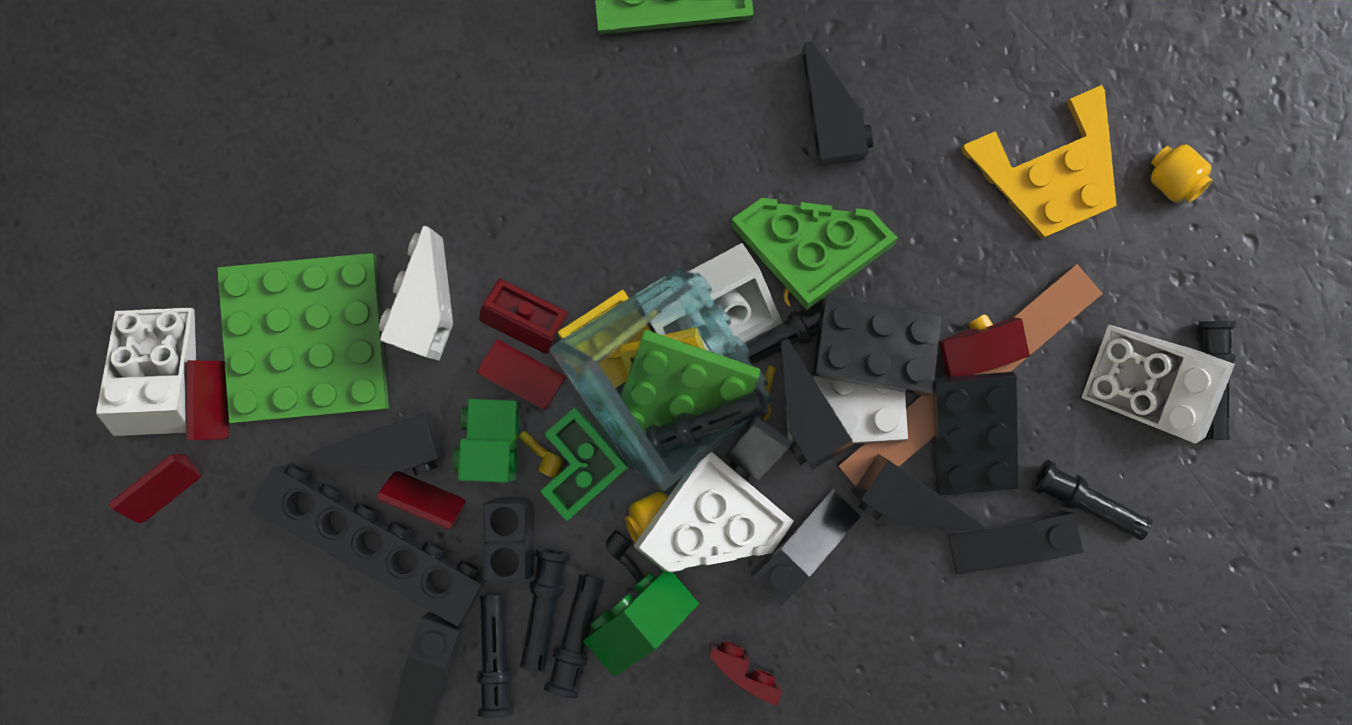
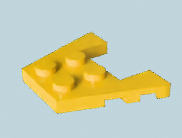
(1061, 184)

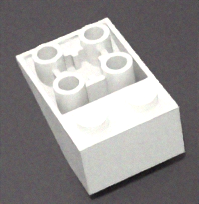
(422, 307)
(147, 371)
(1158, 382)

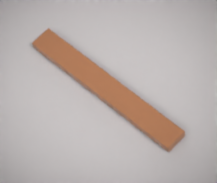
(1041, 321)

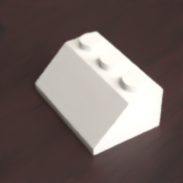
(737, 289)

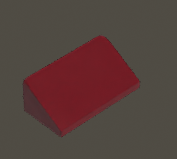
(522, 316)
(521, 374)
(206, 400)
(156, 488)
(422, 500)

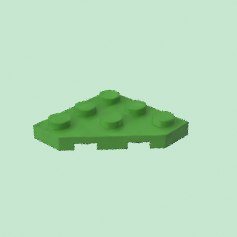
(812, 244)
(680, 379)

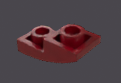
(984, 349)
(734, 665)

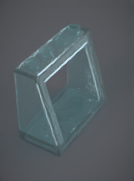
(586, 347)

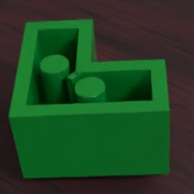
(491, 441)
(591, 465)
(640, 621)

